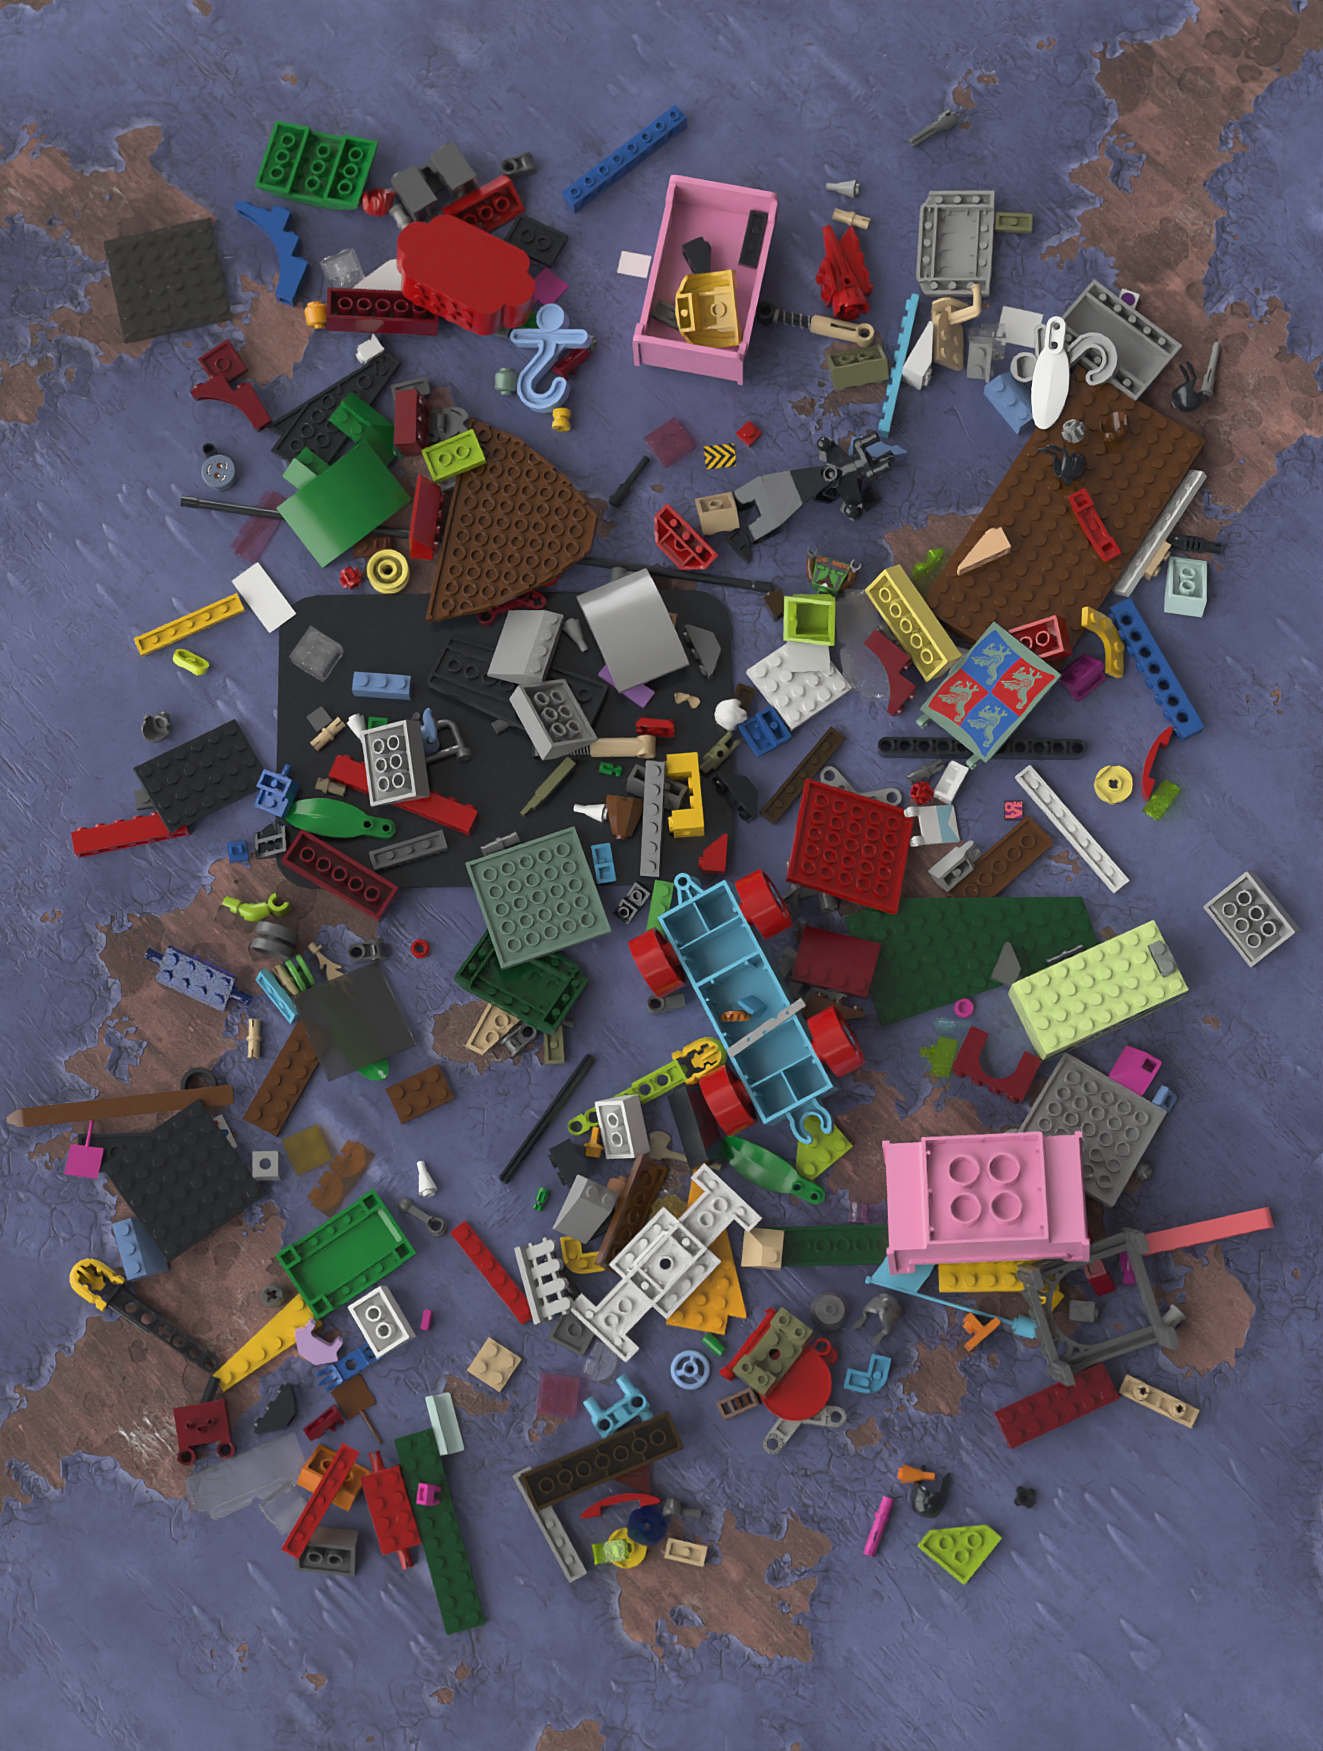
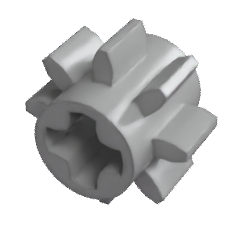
(1073, 431)

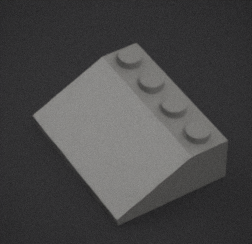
(526, 646)
(552, 718)
(395, 763)
(1251, 918)

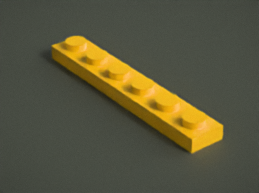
(189, 625)

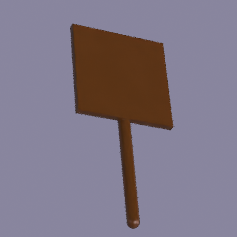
(353, 1399)

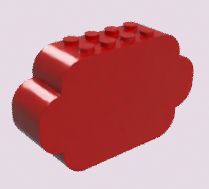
(465, 275)

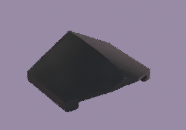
(266, 840)

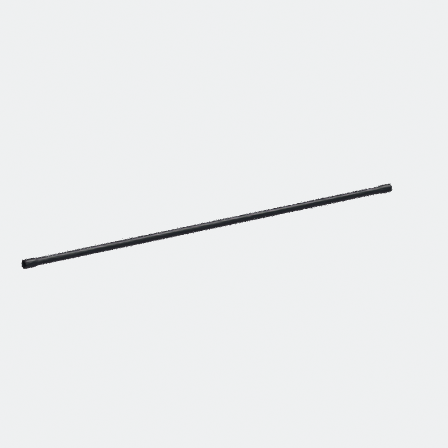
(757, 586)

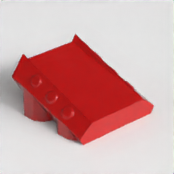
(656, 727)

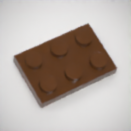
(420, 1094)

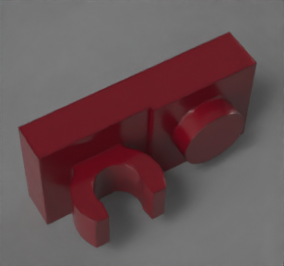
(566, 364)
(321, 1423)

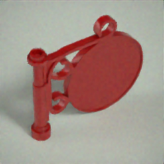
(802, 1389)

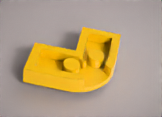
(575, 1260)

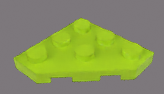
(824, 1150)
(960, 1548)

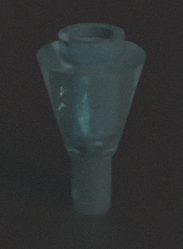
(945, 1025)

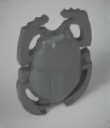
(447, 423)

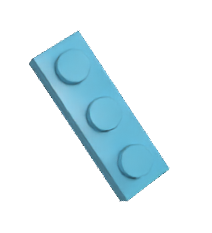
(277, 995)

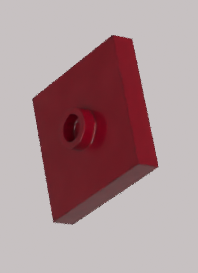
(223, 360)

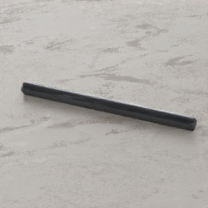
(546, 1118)

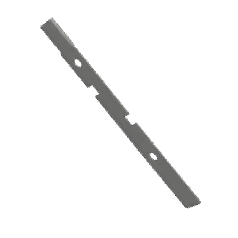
(768, 1026)

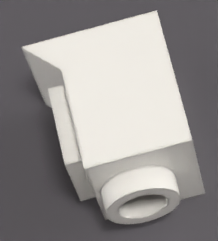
(369, 350)

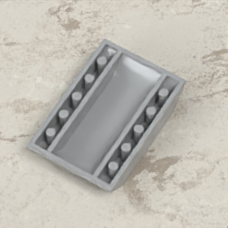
(1141, 343)

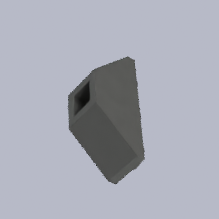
(704, 648)

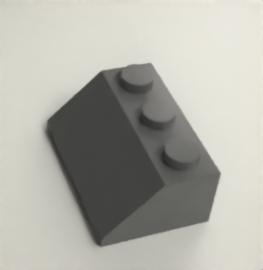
(330, 1552)

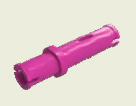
(878, 1526)

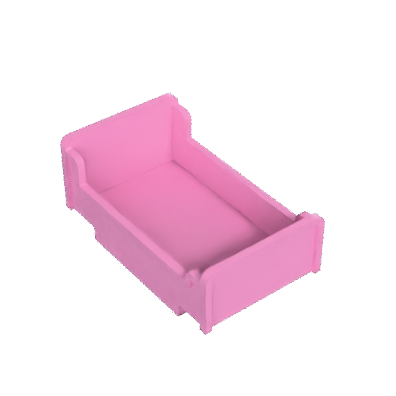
(720, 216)
(985, 1199)

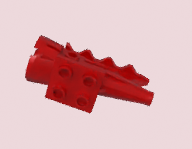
(844, 275)

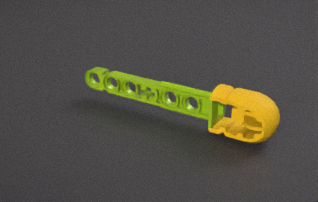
(674, 1071)

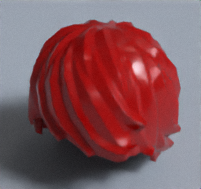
(377, 201)

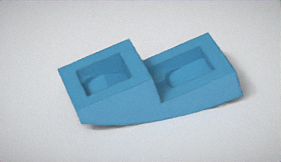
(603, 863)

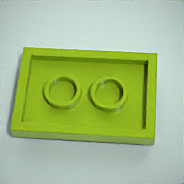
(453, 456)

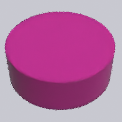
(963, 1008)

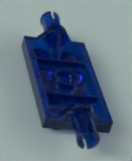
(197, 978)

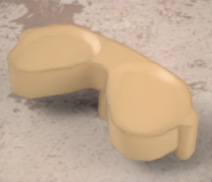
(681, 697)

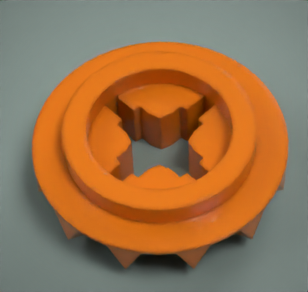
(735, 1016)

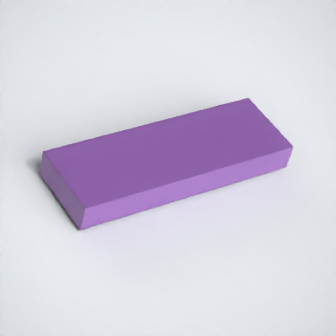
(640, 695)

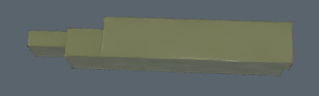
(549, 785)

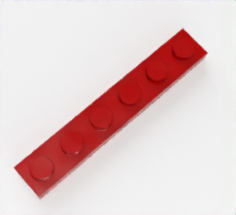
(492, 1271)
(320, 1501)

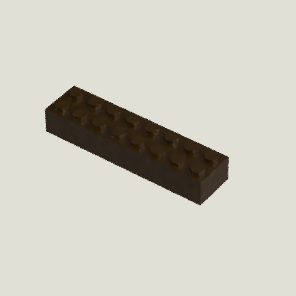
(602, 1461)

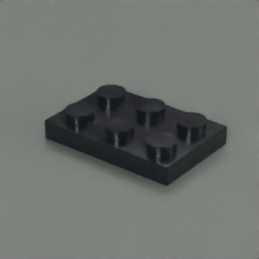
(536, 239)

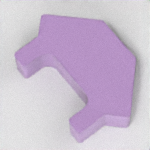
(314, 1347)

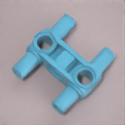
(620, 1411)

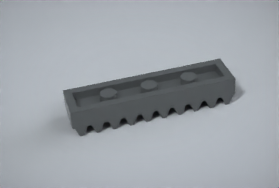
(408, 850)

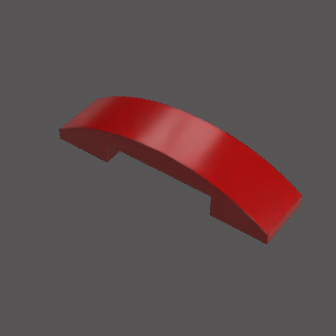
(1093, 526)
(1146, 782)
(595, 1510)

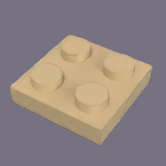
(494, 1365)

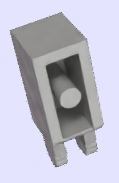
(955, 865)

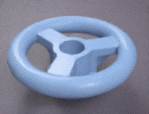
(676, 1373)

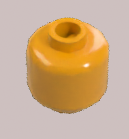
(316, 314)

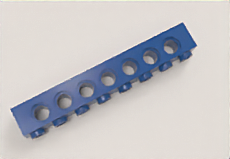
(624, 159)
(1127, 610)

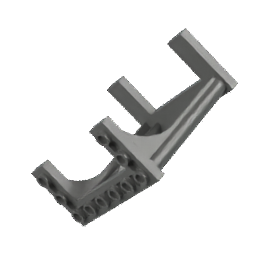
(1065, 1366)

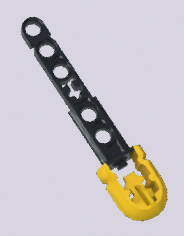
(120, 1297)

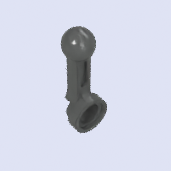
(406, 1206)

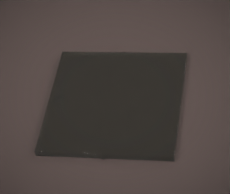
(353, 1021)

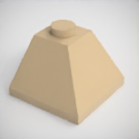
(762, 1248)

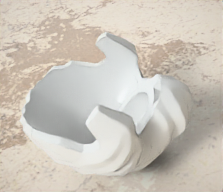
(729, 714)

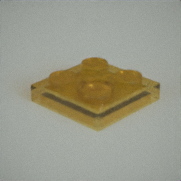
(307, 1150)

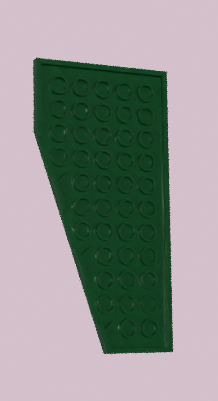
(949, 946)

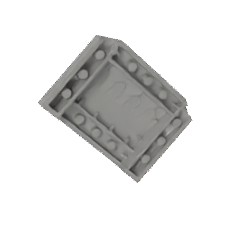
(956, 243)

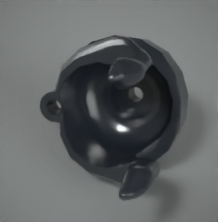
(1184, 395)
(1071, 467)
(926, 1503)

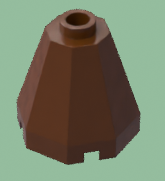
(624, 814)

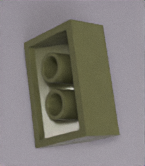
(857, 367)

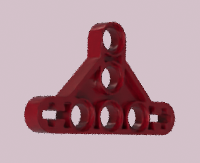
(514, 604)

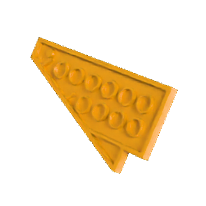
(717, 1294)

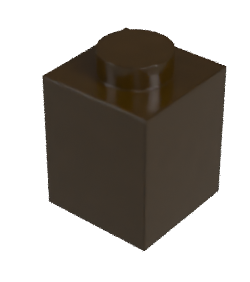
(774, 604)

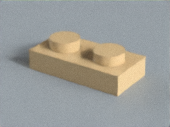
(1154, 568)
(685, 1552)

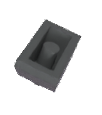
(1007, 967)

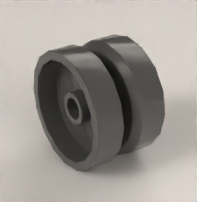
(274, 940)

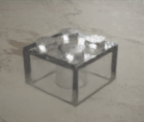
(342, 269)
(316, 654)

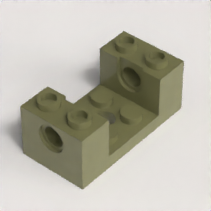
(787, 1336)

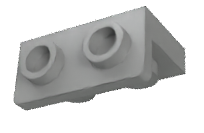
(980, 360)

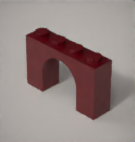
(1012, 1087)

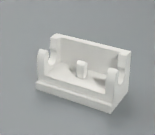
(950, 782)

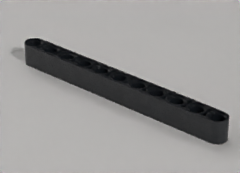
(953, 752)

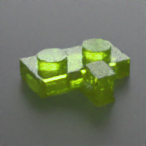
(940, 1056)

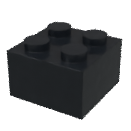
(568, 1162)

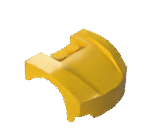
(709, 309)

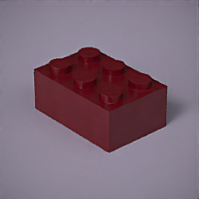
(411, 422)

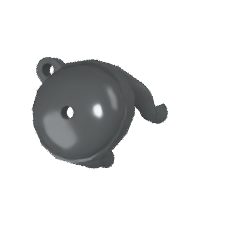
(888, 1310)

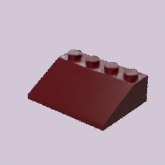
(835, 962)

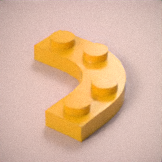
(1107, 632)

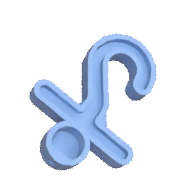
(551, 341)

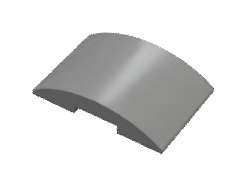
(633, 630)

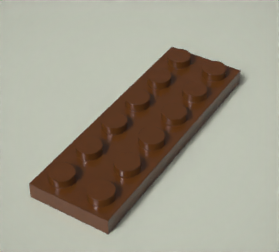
(1003, 861)
(283, 1083)
(632, 1209)

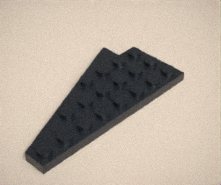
(309, 422)

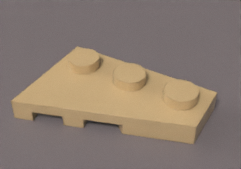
(490, 1029)

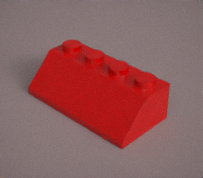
(488, 205)
(425, 519)

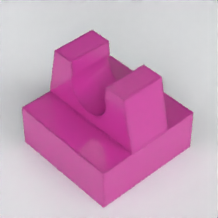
(426, 1494)

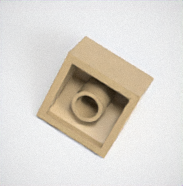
(717, 513)

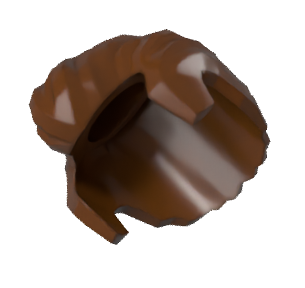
(1115, 426)

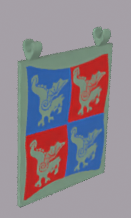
(989, 693)

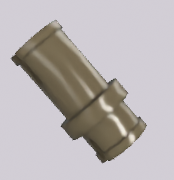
(330, 786)

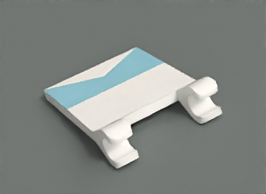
(936, 825)

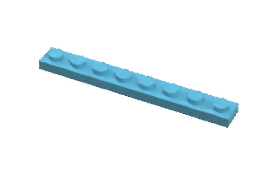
(896, 373)

